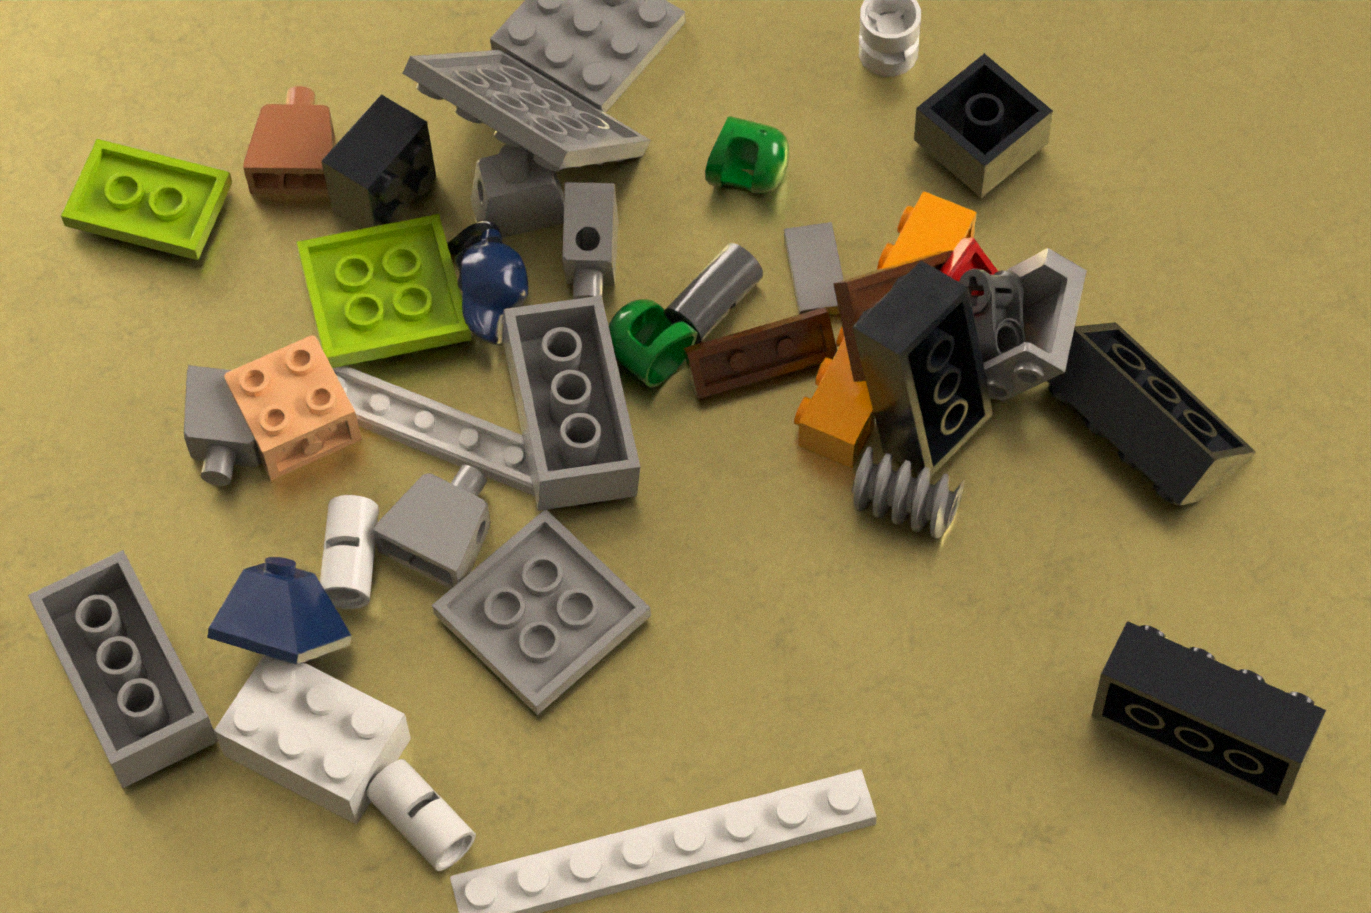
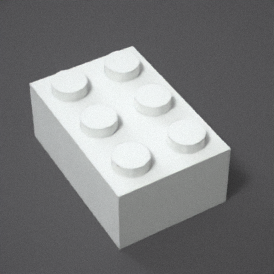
(312, 734)

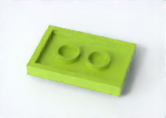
(147, 199)

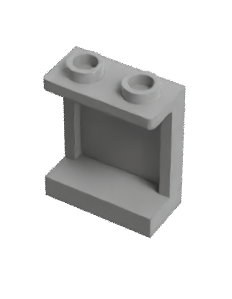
(1049, 318)

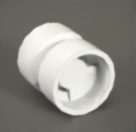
(889, 36)

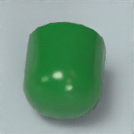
(750, 147)
(649, 341)

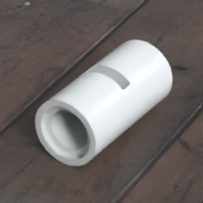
(349, 551)
(420, 814)

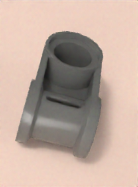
(996, 314)

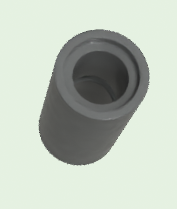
(716, 290)

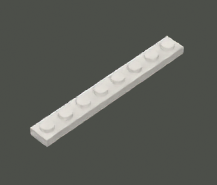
(668, 848)

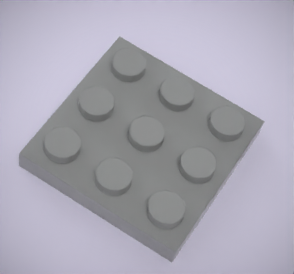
(589, 44)
(541, 611)

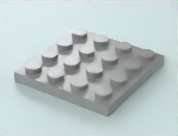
(525, 108)

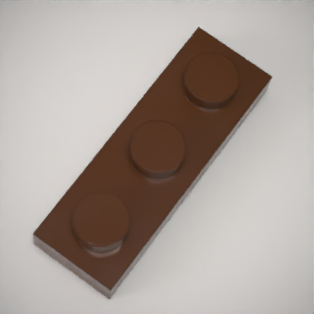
(760, 353)

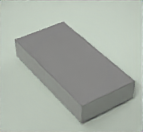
(814, 266)

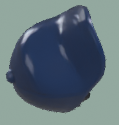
(489, 277)

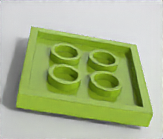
(383, 291)

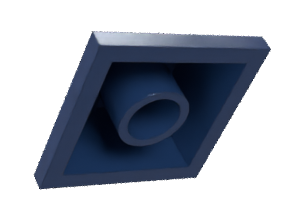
(280, 614)

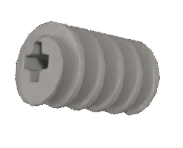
(905, 494)

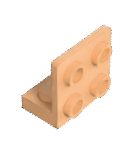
(294, 406)

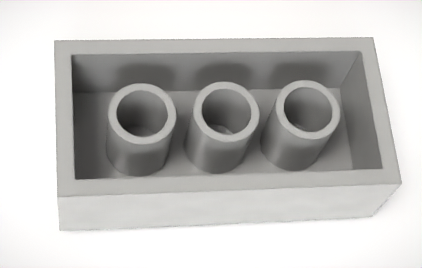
(570, 403)
(123, 668)

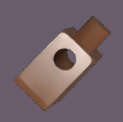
(290, 146)

